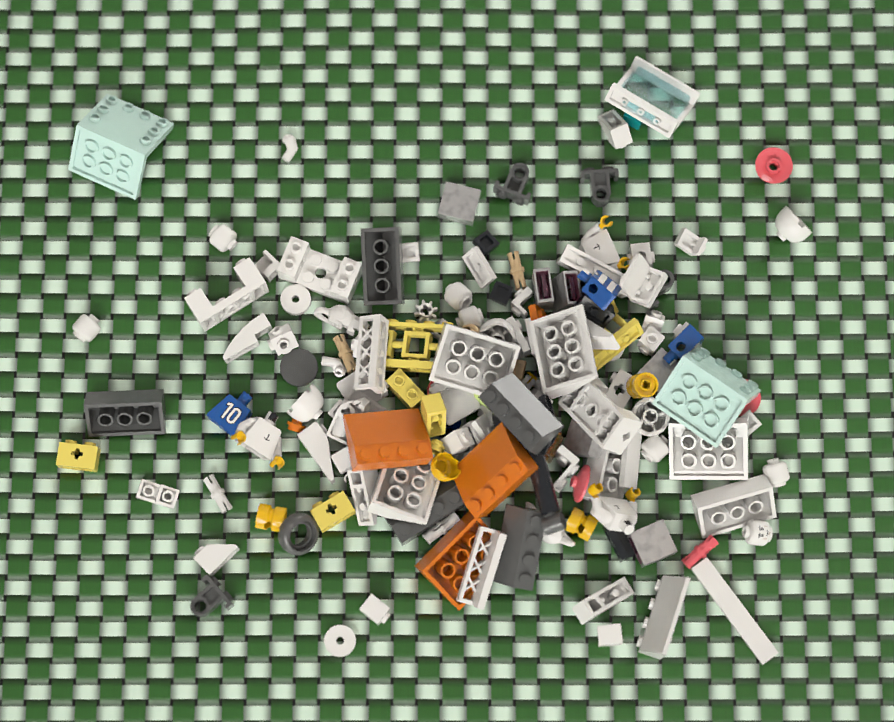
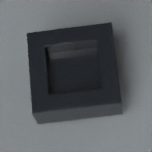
(486, 242)
(501, 293)

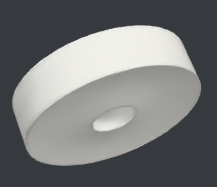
(295, 291)
(332, 636)

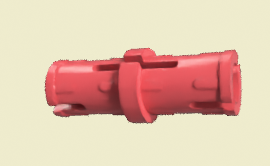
(700, 551)

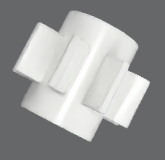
(430, 309)

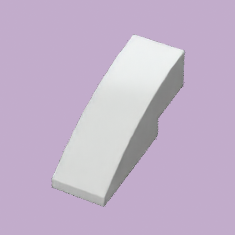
(247, 338)

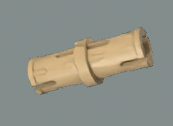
(517, 270)
(345, 353)

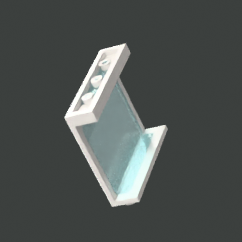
(653, 97)

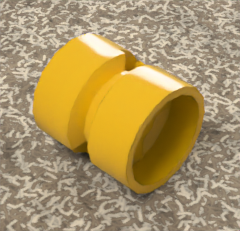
(642, 385)
(269, 517)
(588, 524)

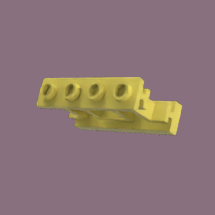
(412, 362)

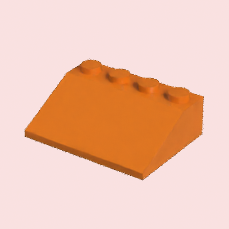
(387, 439)
(493, 471)
(448, 559)

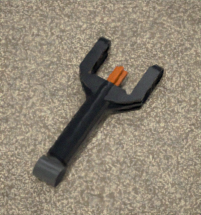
(542, 483)

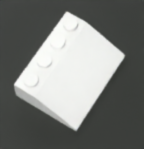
(563, 351)
(471, 359)
(698, 460)
(404, 493)
(663, 616)

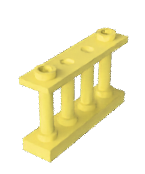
(624, 336)

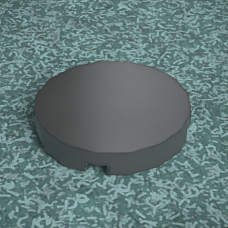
(299, 367)

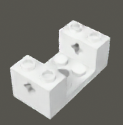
(301, 264)
(253, 288)
(609, 425)

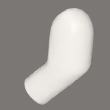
(291, 145)
(336, 365)

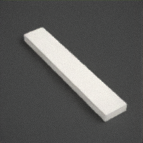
(734, 611)

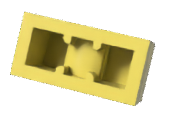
(405, 389)
(433, 414)
(88, 462)
(343, 511)

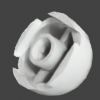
(791, 226)
(499, 329)
(307, 405)
(653, 418)

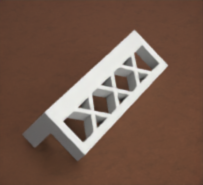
(577, 260)
(377, 356)
(487, 570)

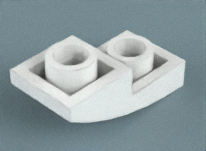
(157, 494)

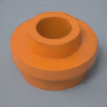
(295, 425)

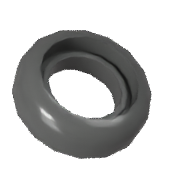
(308, 542)

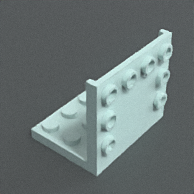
(115, 144)
(705, 395)

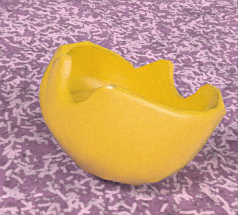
(444, 467)

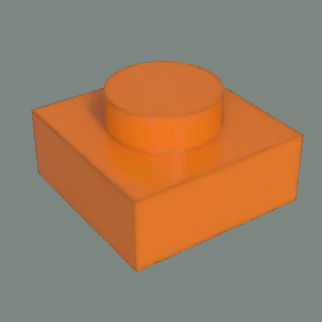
(536, 312)

